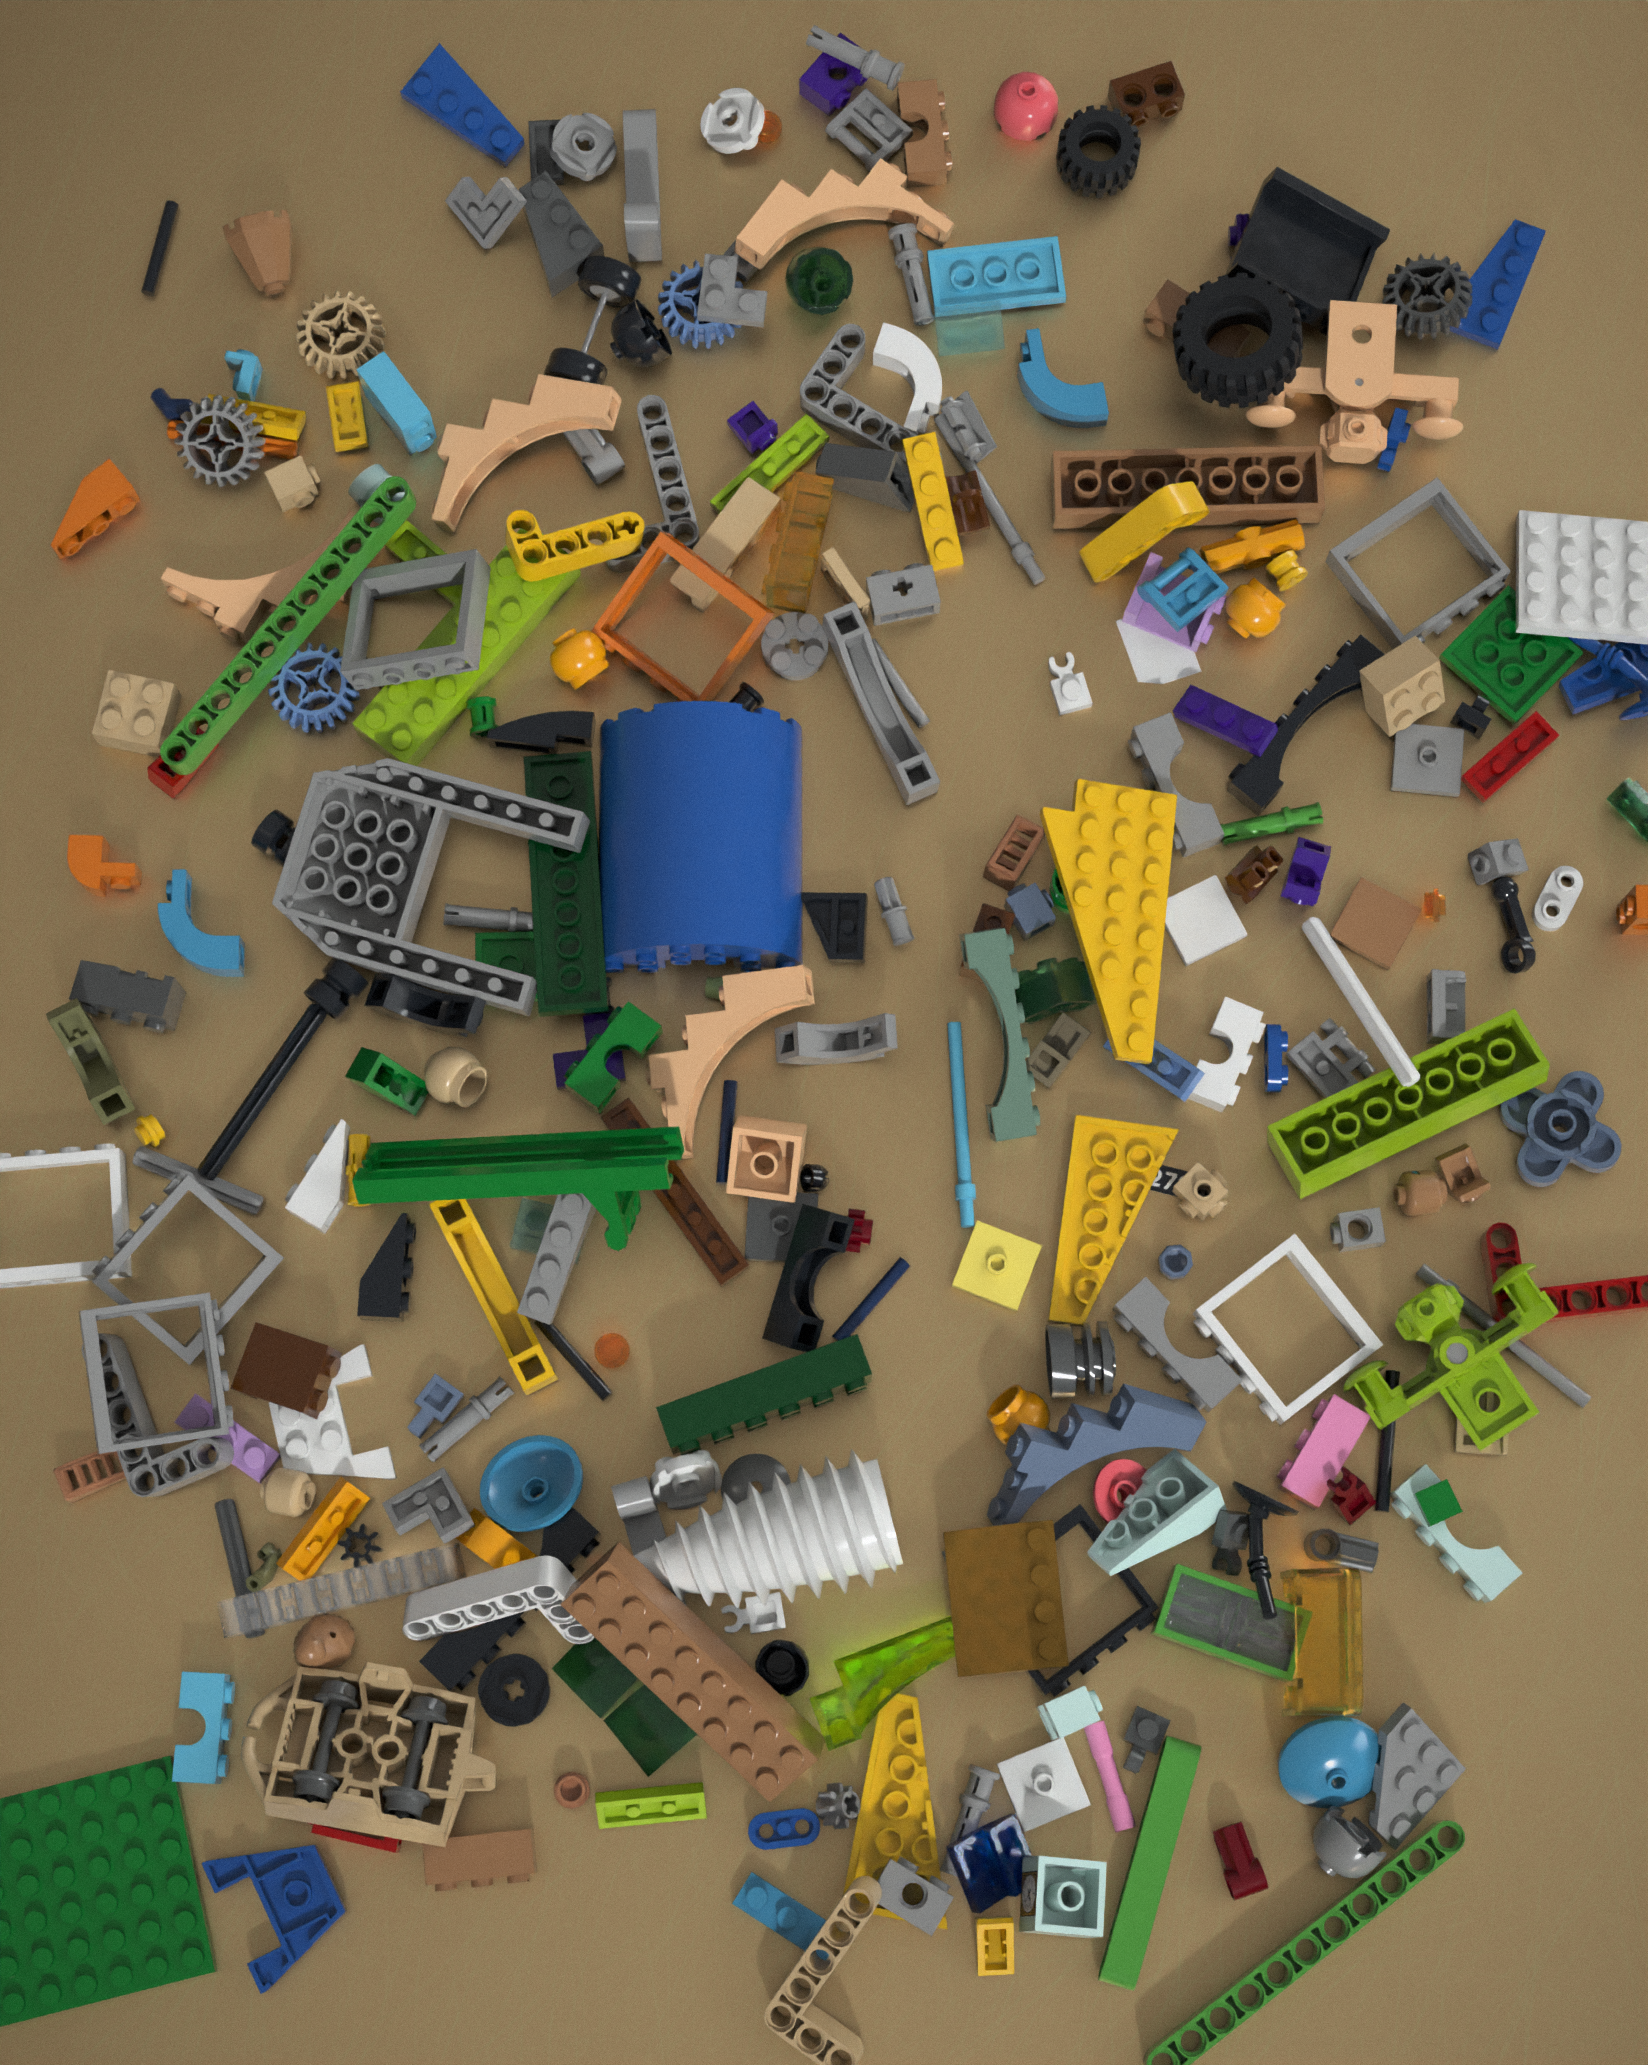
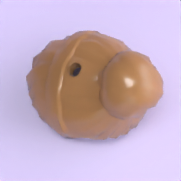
(318, 1649)

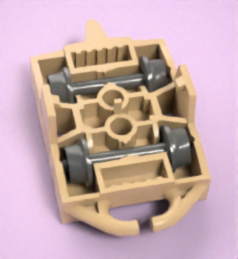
(346, 1789)

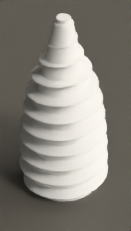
(784, 1537)

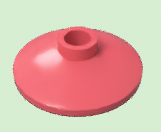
(1115, 1476)

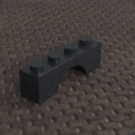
(793, 1313)

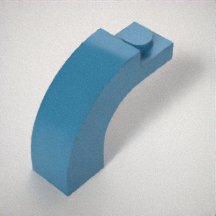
(1060, 402)
(206, 952)

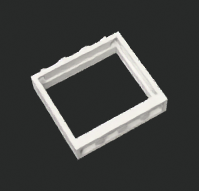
(120, 1212)
(1328, 1293)

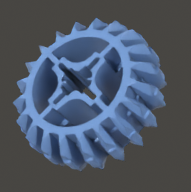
(677, 297)
(304, 712)

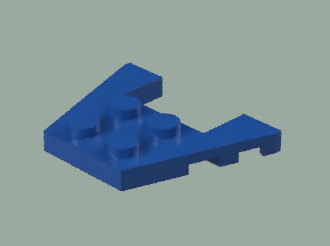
(295, 1896)

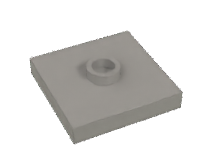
(1428, 760)

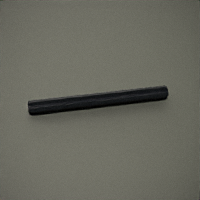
(261, 1092)

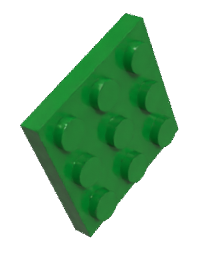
(1507, 665)

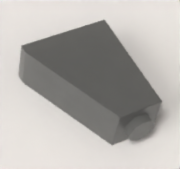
(867, 474)

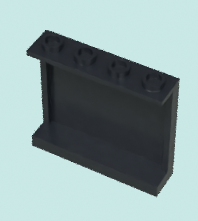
(1307, 245)

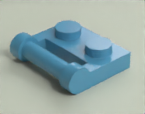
(1189, 597)

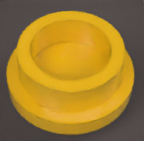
(149, 1130)

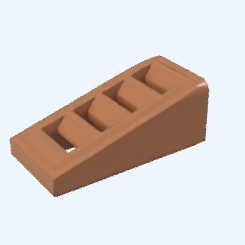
(1005, 872)
(66, 1486)

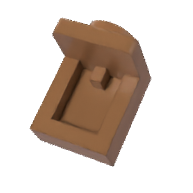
(1462, 1174)

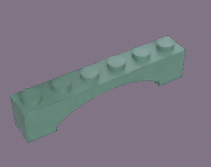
(1012, 1109)

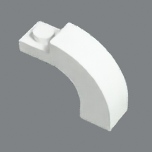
(912, 359)

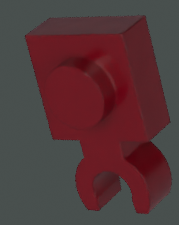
(1351, 1496)

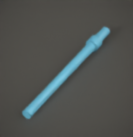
(965, 1191)

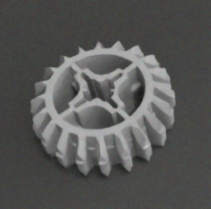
(219, 454)

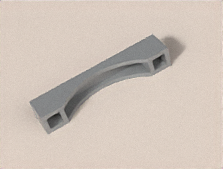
(865, 675)

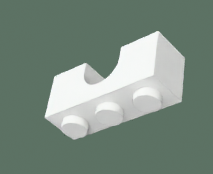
(1237, 1027)

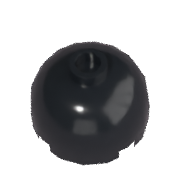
(638, 337)

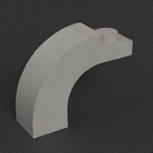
(836, 1043)

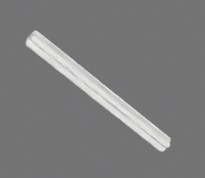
(1361, 1002)

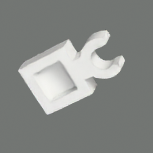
(1069, 689)
(758, 1616)

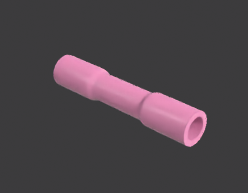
(1115, 1797)

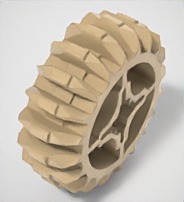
(316, 326)

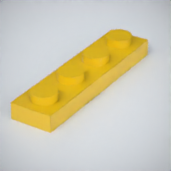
(932, 501)

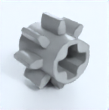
(837, 1805)

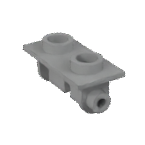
(969, 426)

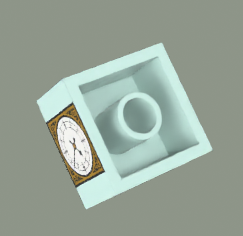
(1062, 1896)

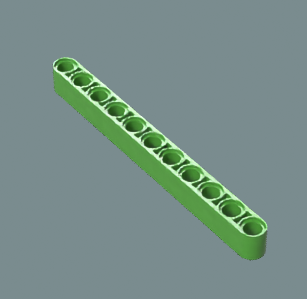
(287, 642)
(1322, 1945)

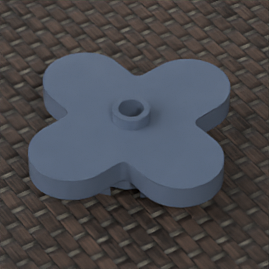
(1572, 1108)

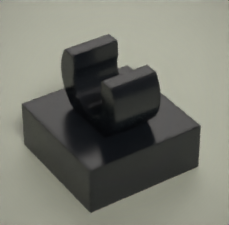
(1472, 717)

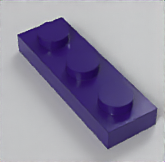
(1225, 720)

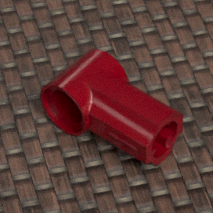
(1242, 1870)

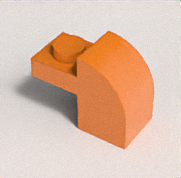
(91, 866)

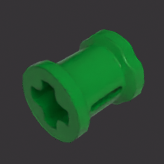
(482, 715)

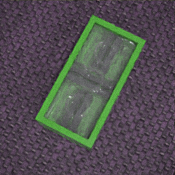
(1226, 1623)

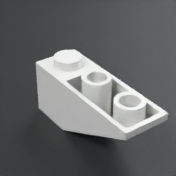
(323, 1187)

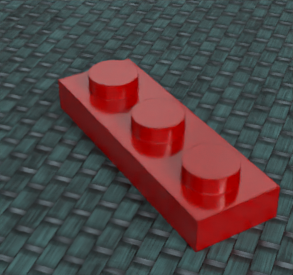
(1509, 757)

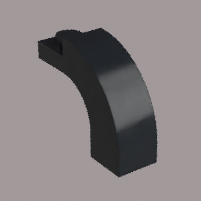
(425, 1007)

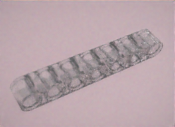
(340, 1590)

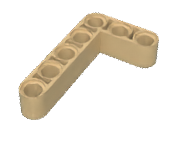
(816, 1971)

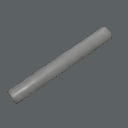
(901, 688)

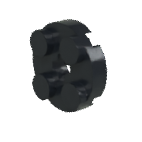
(495, 1698)

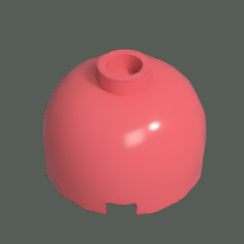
(1026, 106)

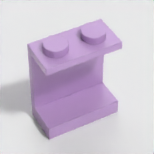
(1146, 617)

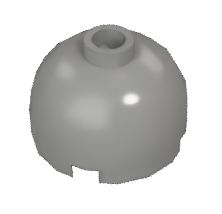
(1345, 1845)

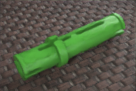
(1272, 823)

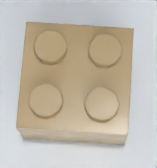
(1402, 686)
(135, 713)

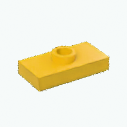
(347, 416)

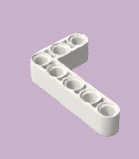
(492, 1596)

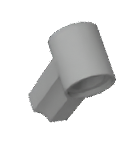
(598, 457)

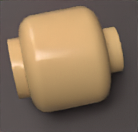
(288, 1492)

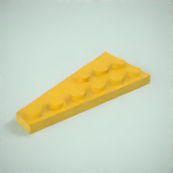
(1105, 1187)

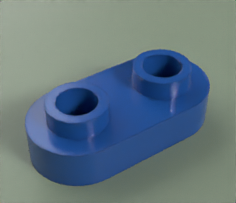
(1274, 1044)
(784, 1829)

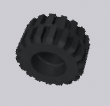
(1104, 128)

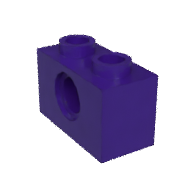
(825, 91)

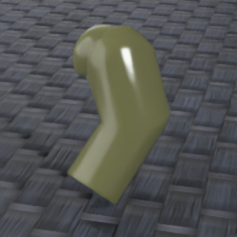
(268, 1569)

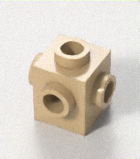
(1201, 1180)

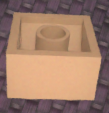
(766, 1158)

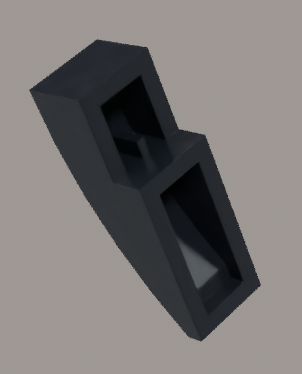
(545, 732)

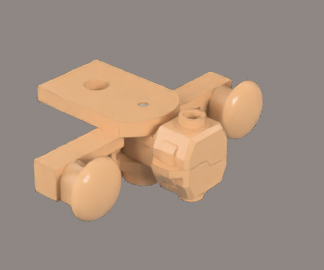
(1360, 379)

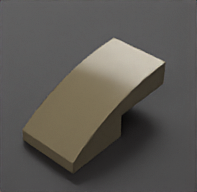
(1056, 1049)

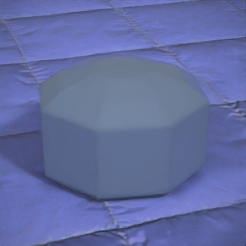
(1175, 1262)

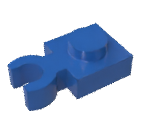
(1397, 432)

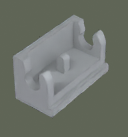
(1445, 1005)

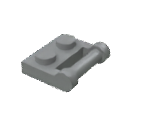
(875, 122)

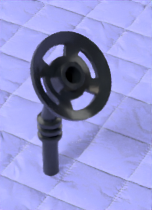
(1258, 1564)

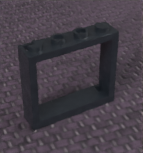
(1114, 1638)

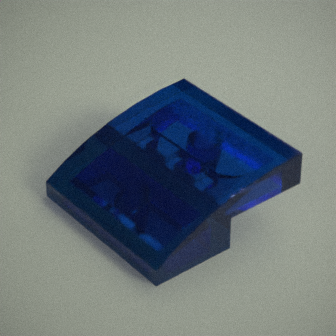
(990, 1862)

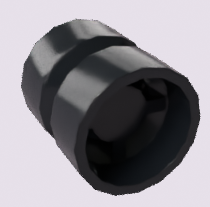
(274, 836)
(336, 988)

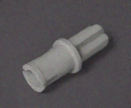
(893, 911)

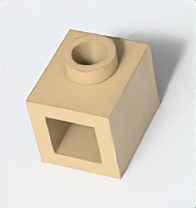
(293, 483)

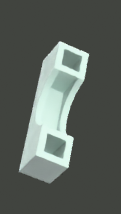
(1484, 1570)
(1070, 1712)

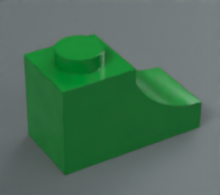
(387, 1080)

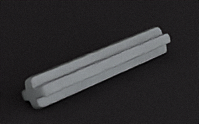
(218, 1188)

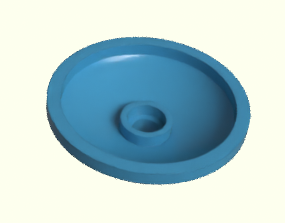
(524, 1471)
(1329, 1762)

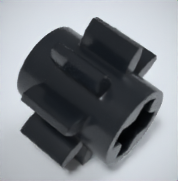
(370, 1547)

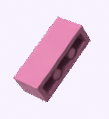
(1322, 1451)

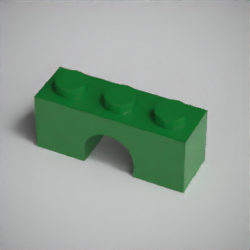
(628, 1031)

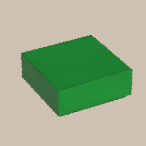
(1437, 1503)

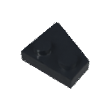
(840, 923)

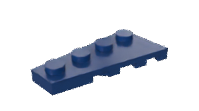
(457, 103)
(1499, 284)
(1598, 683)

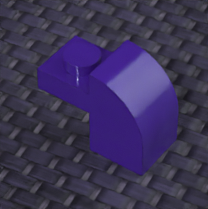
(1306, 872)

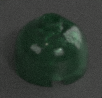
(818, 280)

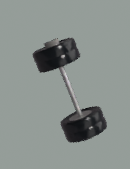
(611, 285)

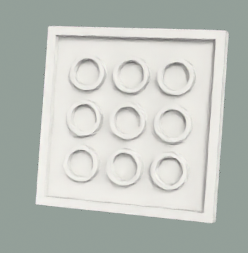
(1582, 577)

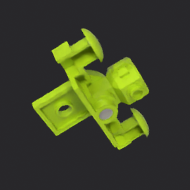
(1461, 1360)

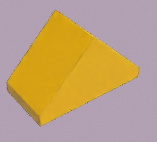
(994, 1945)

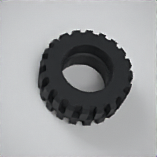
(1232, 303)

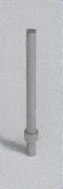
(1021, 550)
(1517, 1347)

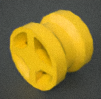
(1286, 570)

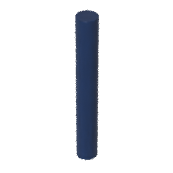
(726, 1129)
(871, 1300)

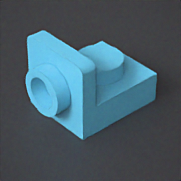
(247, 373)

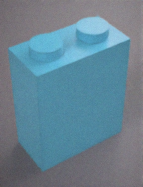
(397, 403)

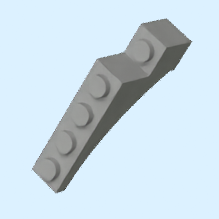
(556, 1256)

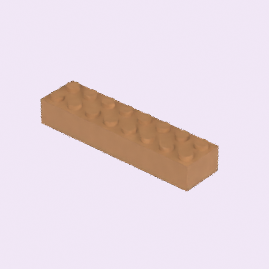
(1234, 482)
(693, 1672)

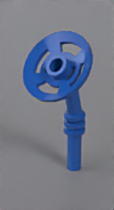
(1617, 660)

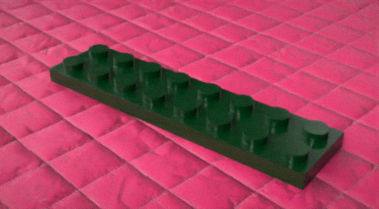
(567, 893)

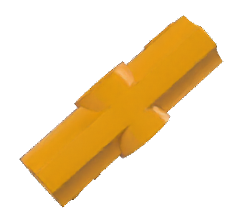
(1253, 547)

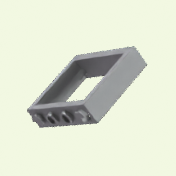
(1464, 529)
(410, 577)
(151, 1218)
(217, 1378)

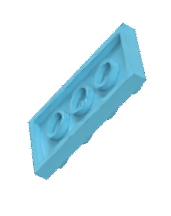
(1012, 271)

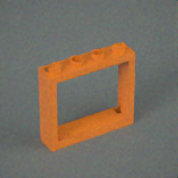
(637, 659)

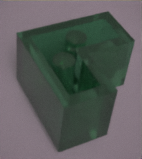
(1054, 989)

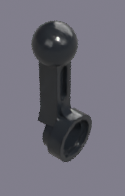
(1505, 892)

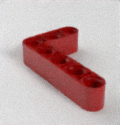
(1594, 1292)

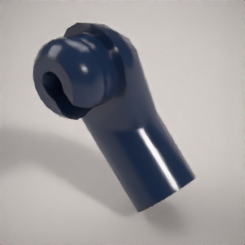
(170, 407)

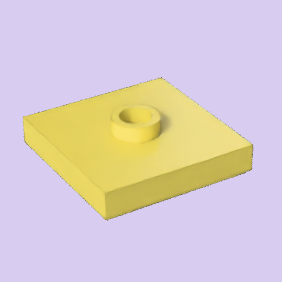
(996, 1265)

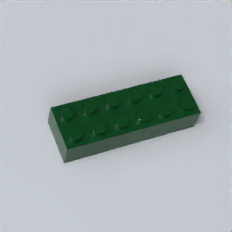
(765, 1395)

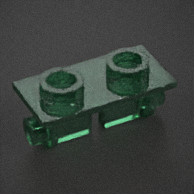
(1632, 802)

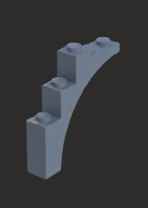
(1085, 1434)

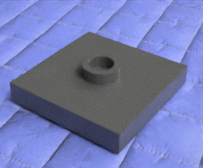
(772, 1226)

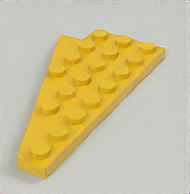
(1116, 883)

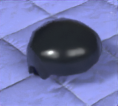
(783, 1666)

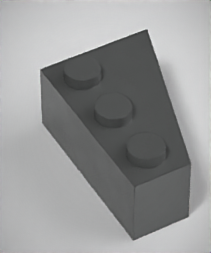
(558, 233)

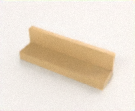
(730, 539)

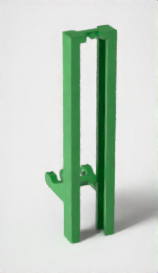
(601, 1165)

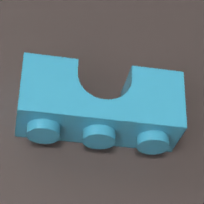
(210, 1697)

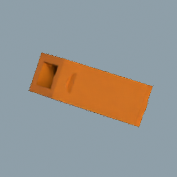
(96, 503)

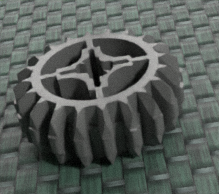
(1427, 283)

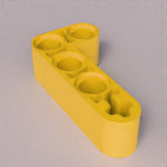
(1142, 527)
(619, 533)

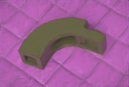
(92, 1061)

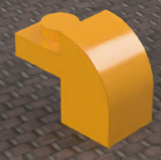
(493, 1542)

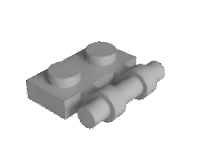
(1322, 1067)

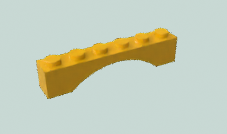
(494, 1294)

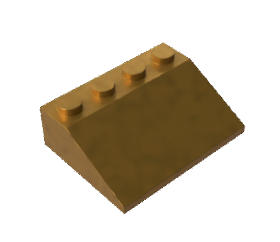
(1005, 1598)

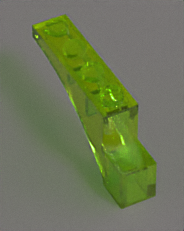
(875, 1677)

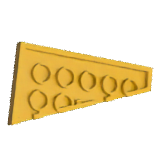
(895, 1805)

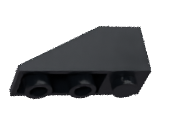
(384, 1282)

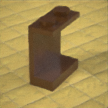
(287, 1370)

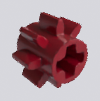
(860, 1232)

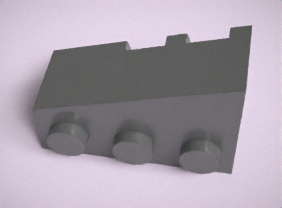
(128, 996)

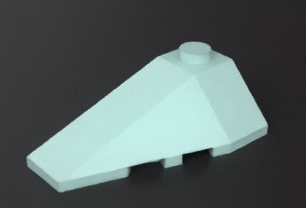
(1165, 1511)

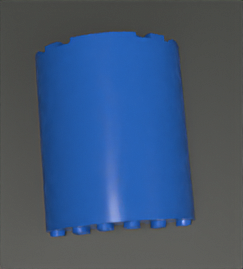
(701, 837)

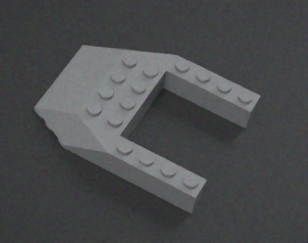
(368, 862)

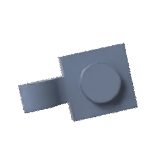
(437, 1402)

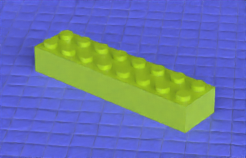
(414, 715)
(1385, 1117)

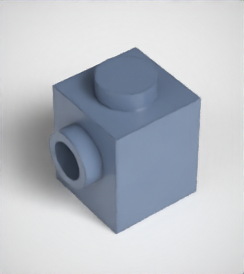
(1031, 909)

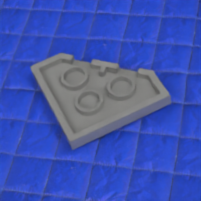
(1410, 1776)

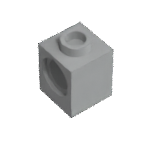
(1373, 1230)

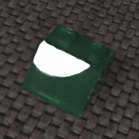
(595, 1676)
(649, 1729)

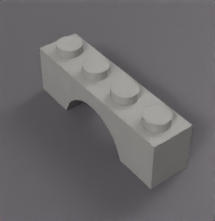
(1157, 745)
(1206, 1379)

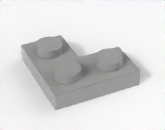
(486, 214)
(722, 301)
(430, 1499)

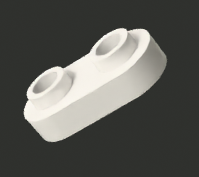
(1558, 897)

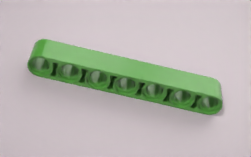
(1149, 1863)

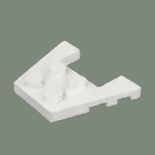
(323, 1443)

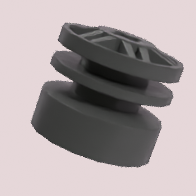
(1079, 1359)

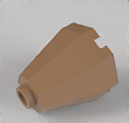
(263, 248)

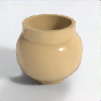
(455, 1077)

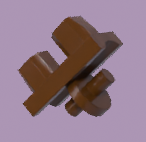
(967, 503)
(1253, 872)

